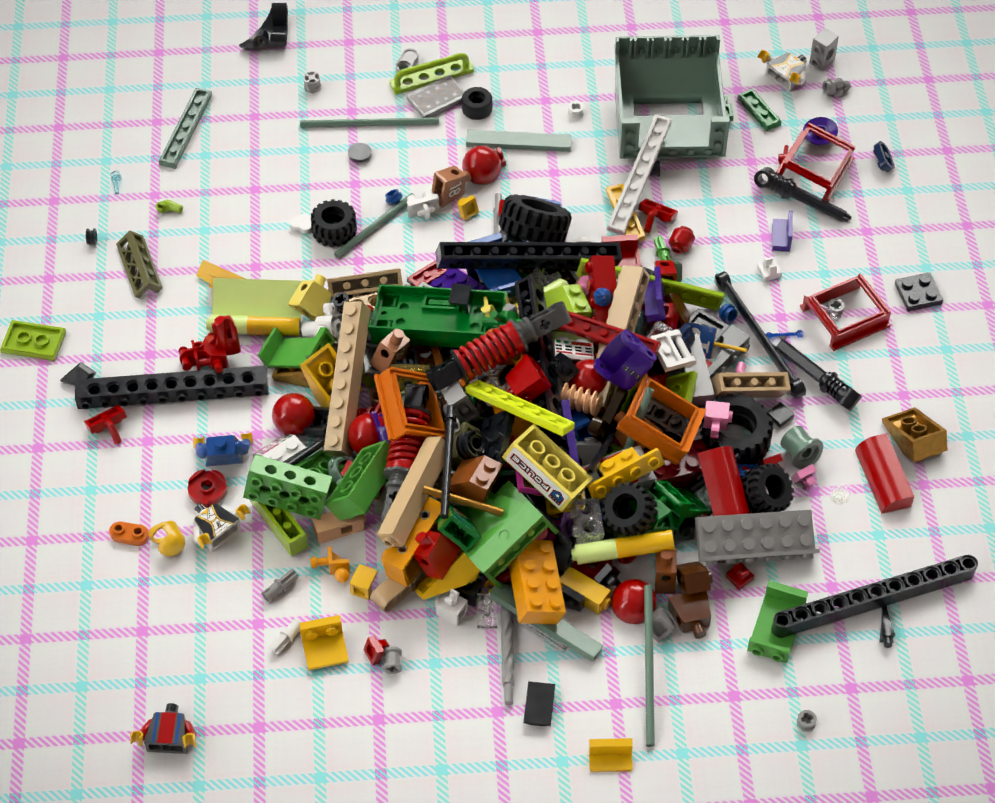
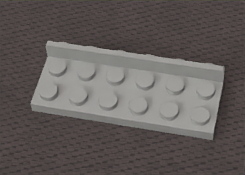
(755, 536)

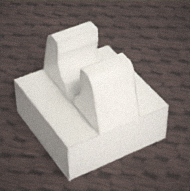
(769, 269)

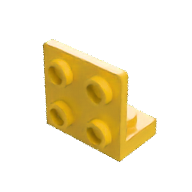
(323, 642)

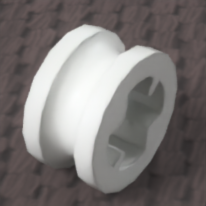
(578, 109)

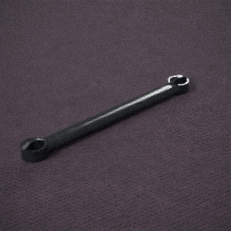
(724, 283)

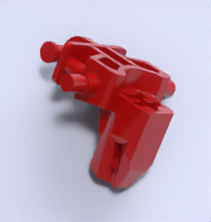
(214, 348)

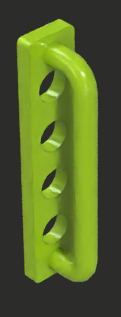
(429, 70)

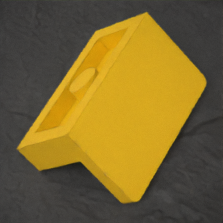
(610, 755)

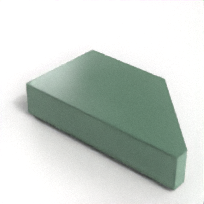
(678, 266)

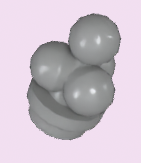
(835, 87)

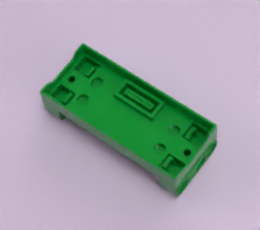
(428, 316)

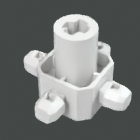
(329, 320)

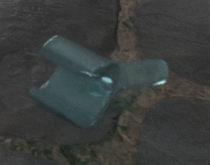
(115, 176)

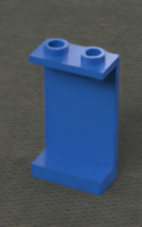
(498, 278)

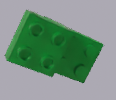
(673, 506)

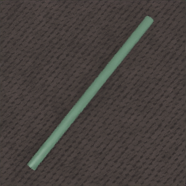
(369, 122)
(649, 666)

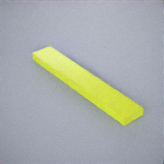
(520, 407)

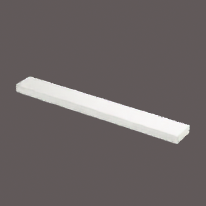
(639, 175)

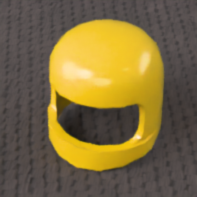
(172, 543)

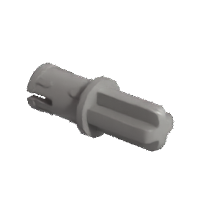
(279, 585)

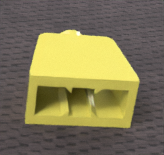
(311, 297)

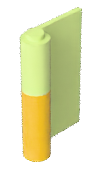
(256, 305)
(623, 546)

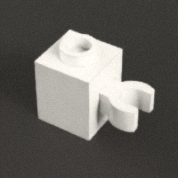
(451, 606)

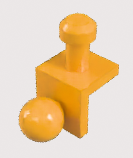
(337, 566)

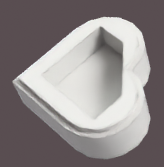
(301, 223)

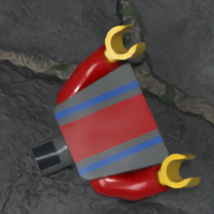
(166, 732)

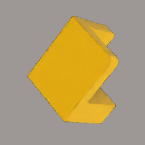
(362, 581)

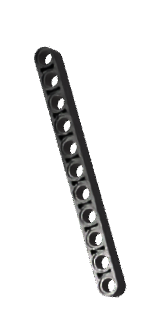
(868, 602)

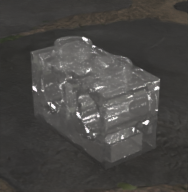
(590, 521)

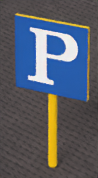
(707, 337)

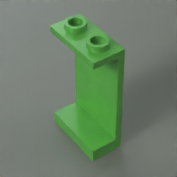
(291, 352)
(776, 599)

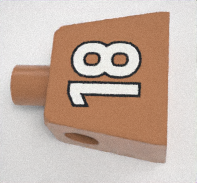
(449, 184)
(396, 345)

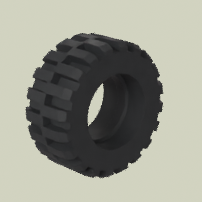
(534, 219)
(752, 417)

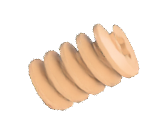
(582, 401)

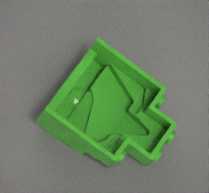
(506, 535)

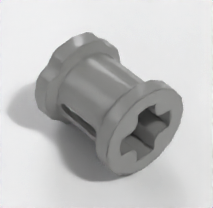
(392, 660)

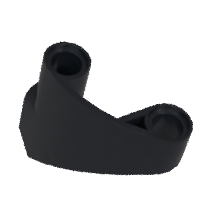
(273, 30)

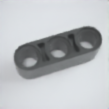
(666, 417)

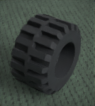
(337, 213)
(778, 487)
(619, 498)

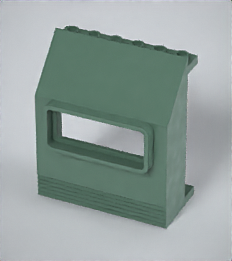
(671, 72)

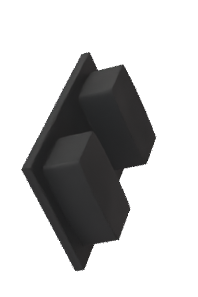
(539, 704)

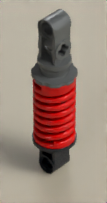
(488, 349)
(405, 449)

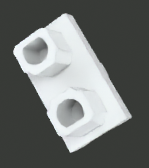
(422, 206)

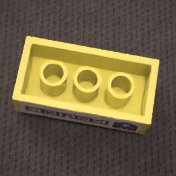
(547, 467)

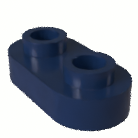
(884, 157)

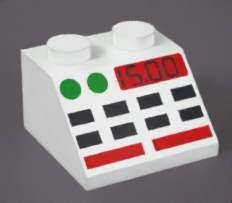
(575, 350)
(282, 448)

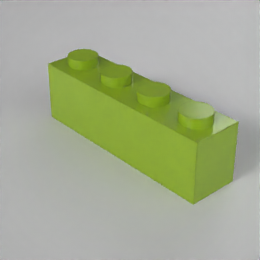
(284, 527)

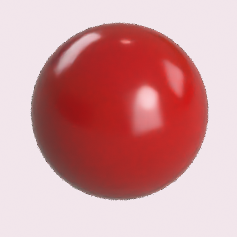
(482, 164)
(588, 377)
(293, 414)
(363, 432)
(628, 601)

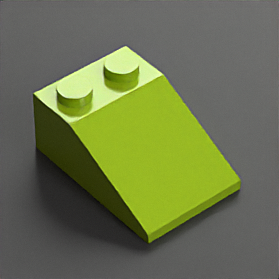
(572, 297)

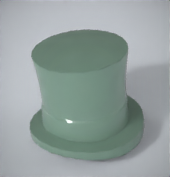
(801, 447)

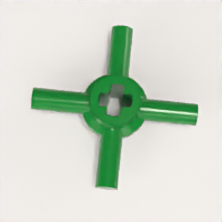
(500, 319)

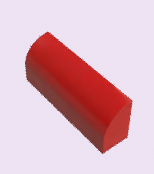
(884, 473)
(723, 481)

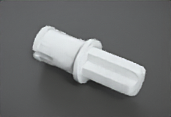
(286, 636)

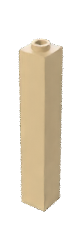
(410, 496)

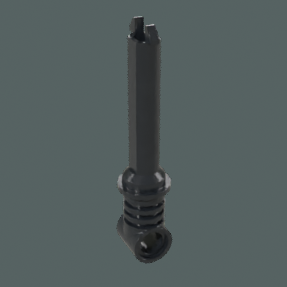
(787, 188)
(827, 381)

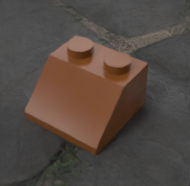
(476, 478)

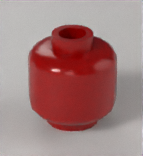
(681, 239)

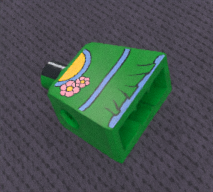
(455, 526)

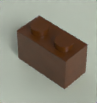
(693, 577)

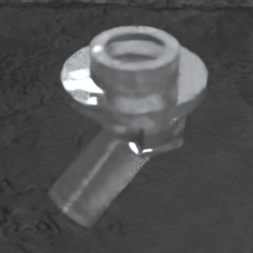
(833, 315)

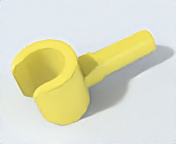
(487, 309)

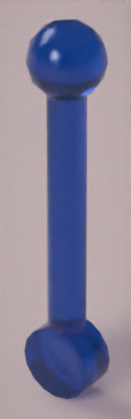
(800, 333)

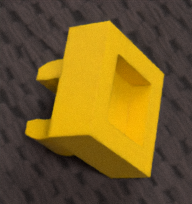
(467, 207)

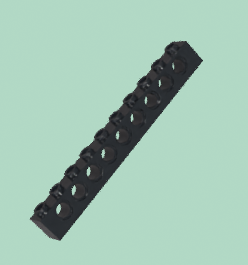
(521, 254)
(530, 302)
(171, 387)

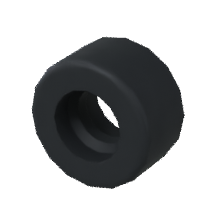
(471, 98)

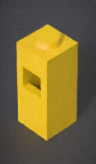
(596, 595)

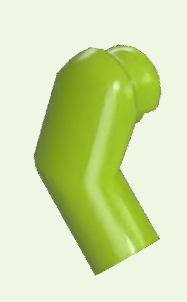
(168, 205)

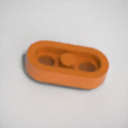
(128, 533)

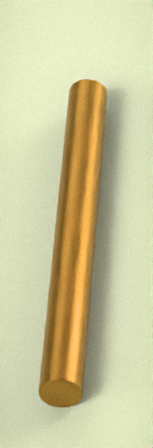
(464, 501)

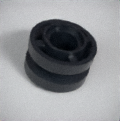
(471, 444)

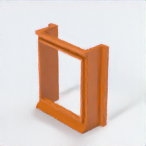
(393, 407)
(653, 438)

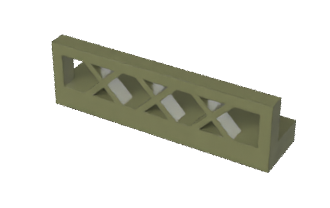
(141, 260)

